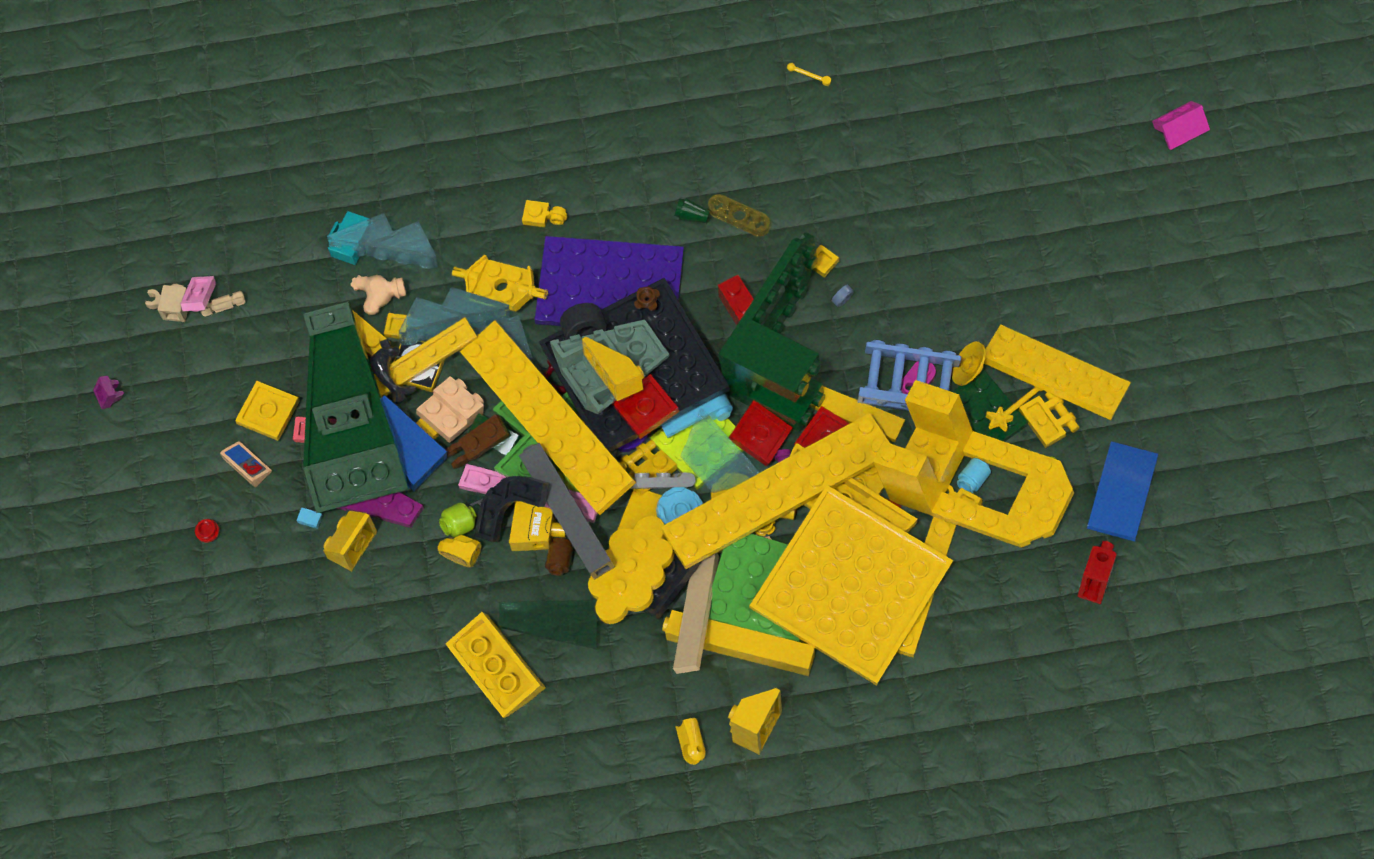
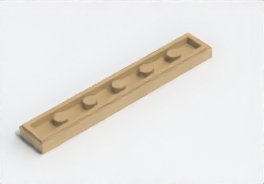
(695, 616)

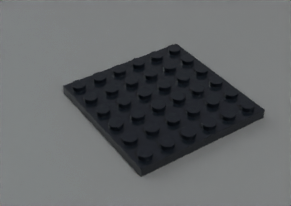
(686, 375)

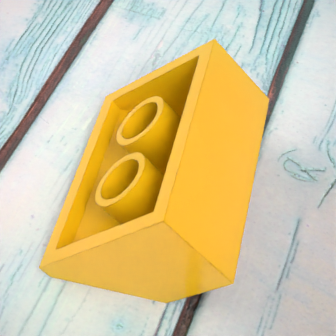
(755, 719)

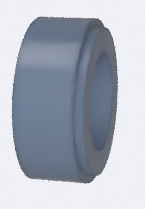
(842, 295)

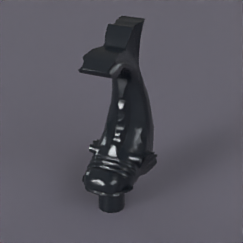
(380, 365)

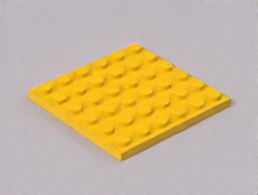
(851, 584)

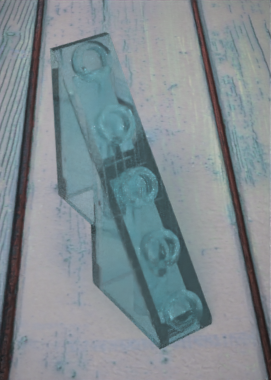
(377, 239)
(429, 318)

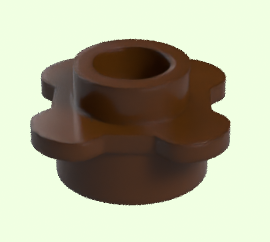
(647, 292)

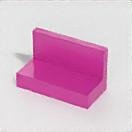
(1182, 124)

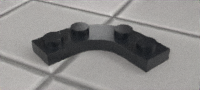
(500, 498)

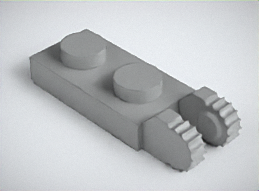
(663, 480)

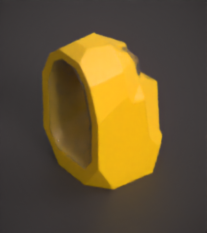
(460, 550)

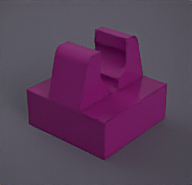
(105, 392)

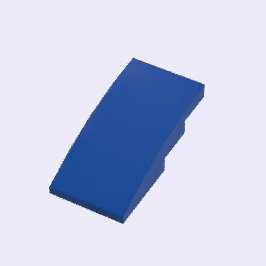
(1122, 491)

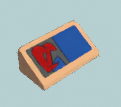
(246, 463)

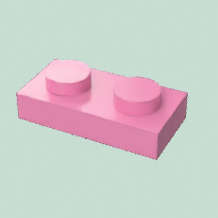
(198, 293)

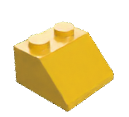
(350, 539)

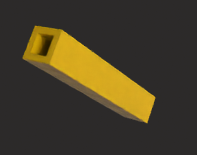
(748, 645)

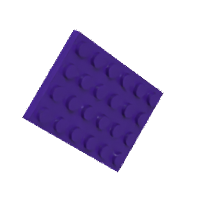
(600, 273)

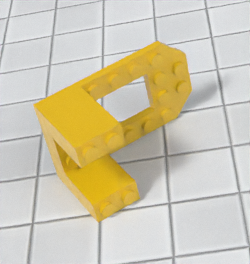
(927, 465)

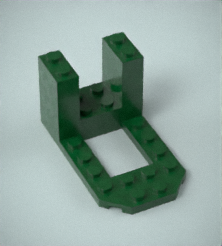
(764, 363)

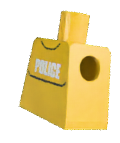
(533, 528)

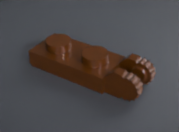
(478, 441)

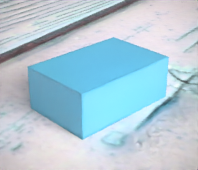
(309, 518)

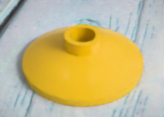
(971, 363)

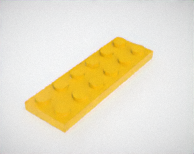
(1056, 372)

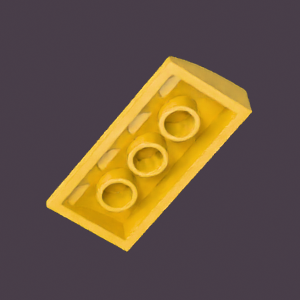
(495, 665)

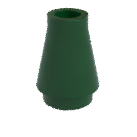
(691, 211)

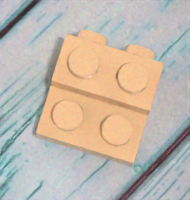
(451, 408)

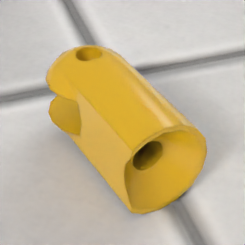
(691, 741)

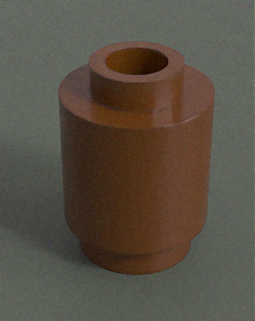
(559, 556)

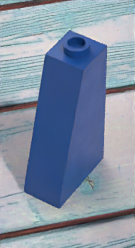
(418, 450)

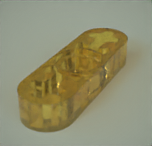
(736, 206)

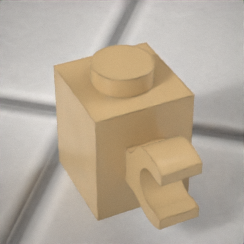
(169, 302)

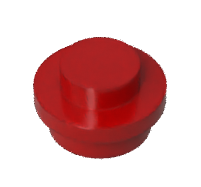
(207, 530)

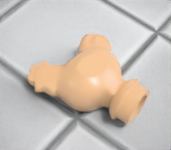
(378, 291)

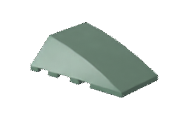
(630, 339)

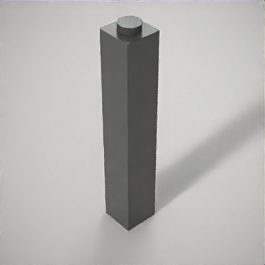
(567, 511)

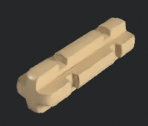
(224, 303)

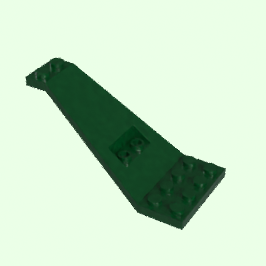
(356, 455)

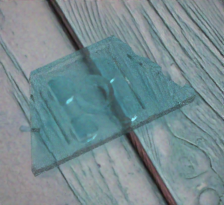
(715, 456)

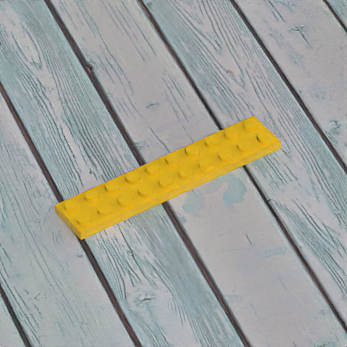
(548, 418)
(774, 491)

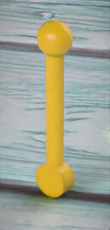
(826, 80)

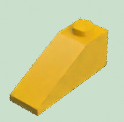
(614, 369)

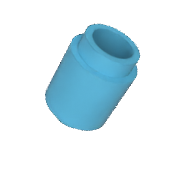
(973, 475)

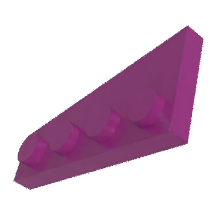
(390, 508)

